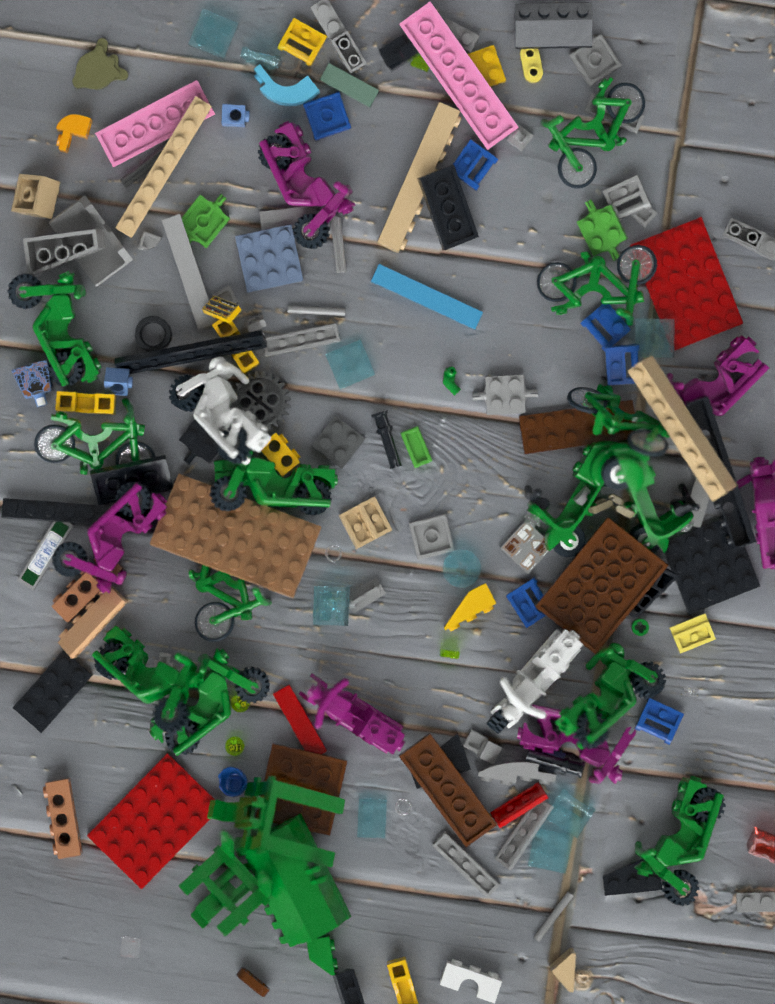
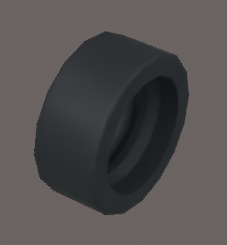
(148, 320)

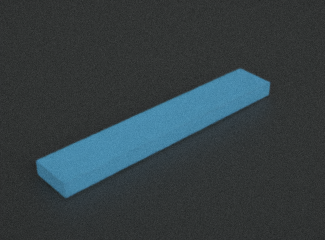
(426, 296)

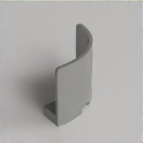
(103, 263)

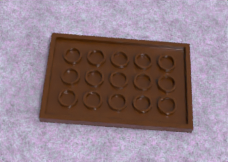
(601, 585)

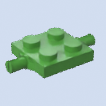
(205, 220)
(602, 230)

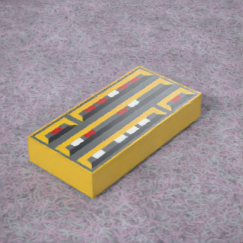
(221, 309)

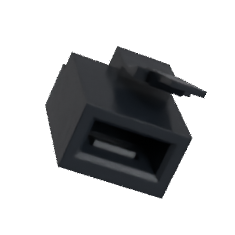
(398, 53)

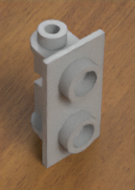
(365, 595)

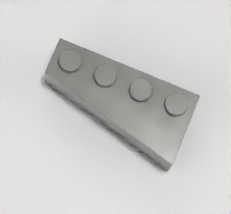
(56, 250)

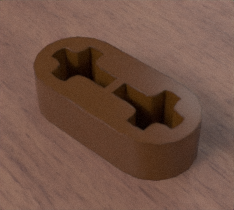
(253, 982)

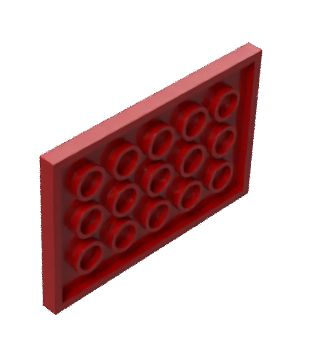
(690, 284)
(153, 821)

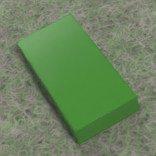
(416, 447)

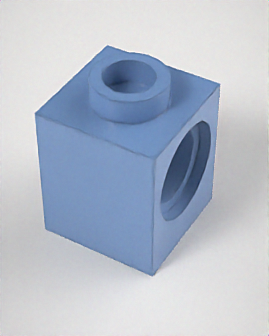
(228, 109)
(117, 381)

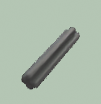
(141, 169)

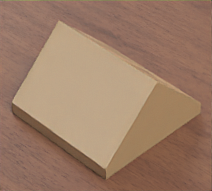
(564, 969)

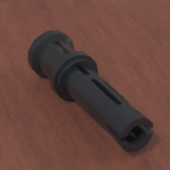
(384, 429)
(565, 765)

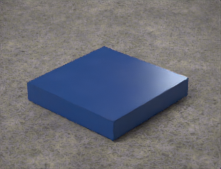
(327, 116)

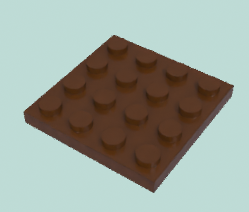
(307, 771)

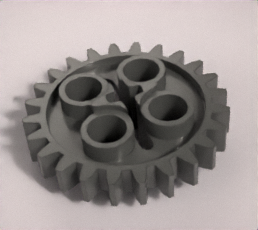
(270, 388)

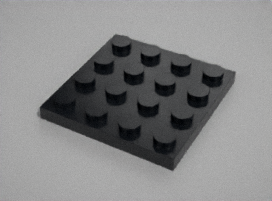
(709, 567)

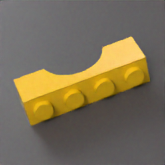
(402, 981)

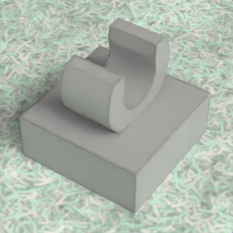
(520, 138)
(255, 323)

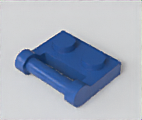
(468, 160)
(610, 322)
(616, 363)
(523, 604)
(661, 714)

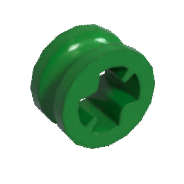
(643, 622)

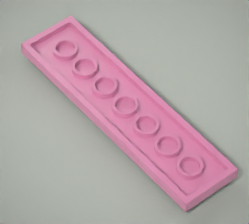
(458, 75)

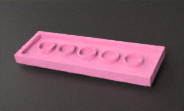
(148, 125)

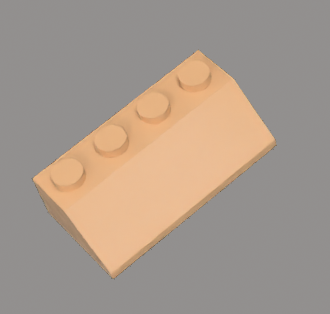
(89, 625)

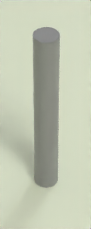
(316, 310)
(553, 916)

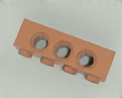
(68, 611)
(60, 848)

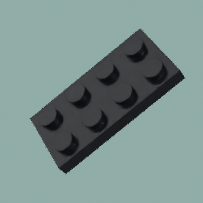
(448, 207)
(149, 472)
(52, 691)

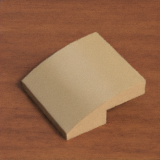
(365, 522)

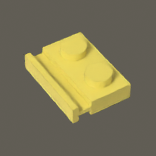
(692, 633)

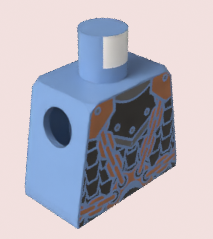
(34, 381)

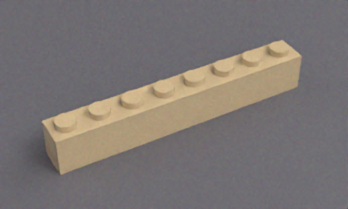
(426, 160)
(163, 167)
(682, 428)

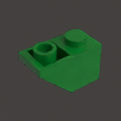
(321, 953)

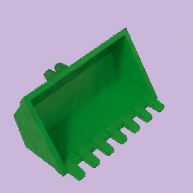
(301, 892)

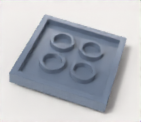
(269, 258)

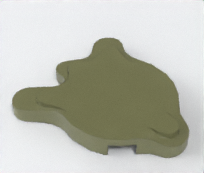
(98, 70)

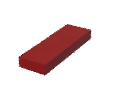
(519, 805)

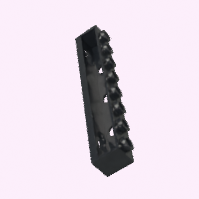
(737, 522)

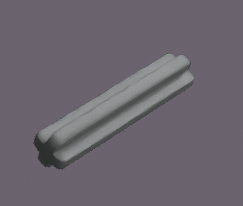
(338, 244)

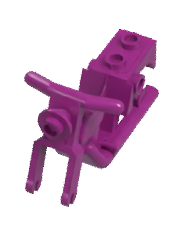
(722, 390)
(763, 485)
(354, 715)
(593, 756)

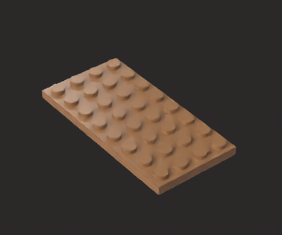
(244, 542)

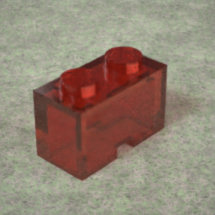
(762, 844)

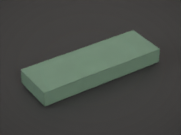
(349, 85)

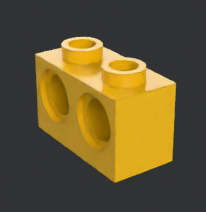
(277, 456)

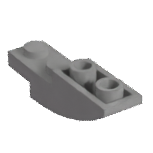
(338, 35)
(751, 238)
(508, 772)

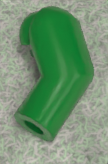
(449, 380)

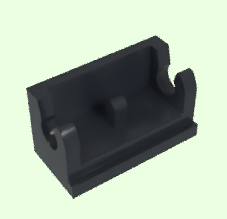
(348, 987)

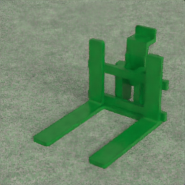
(272, 790)
(223, 893)

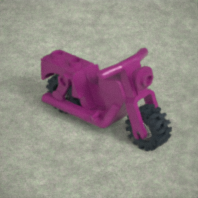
(301, 189)
(106, 536)

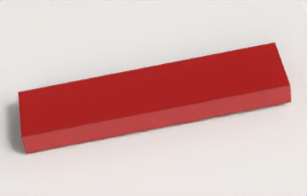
(299, 720)

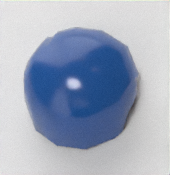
(232, 781)

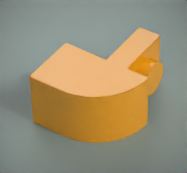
(72, 125)

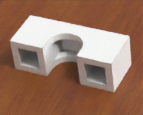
(455, 973)

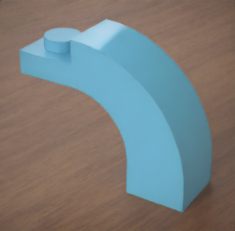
(286, 95)

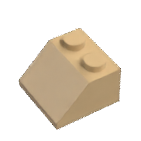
(35, 196)

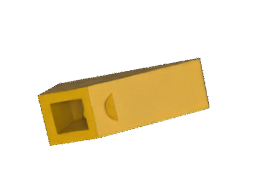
(475, 601)

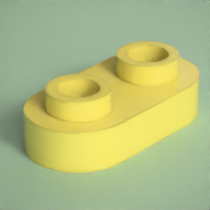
(530, 63)

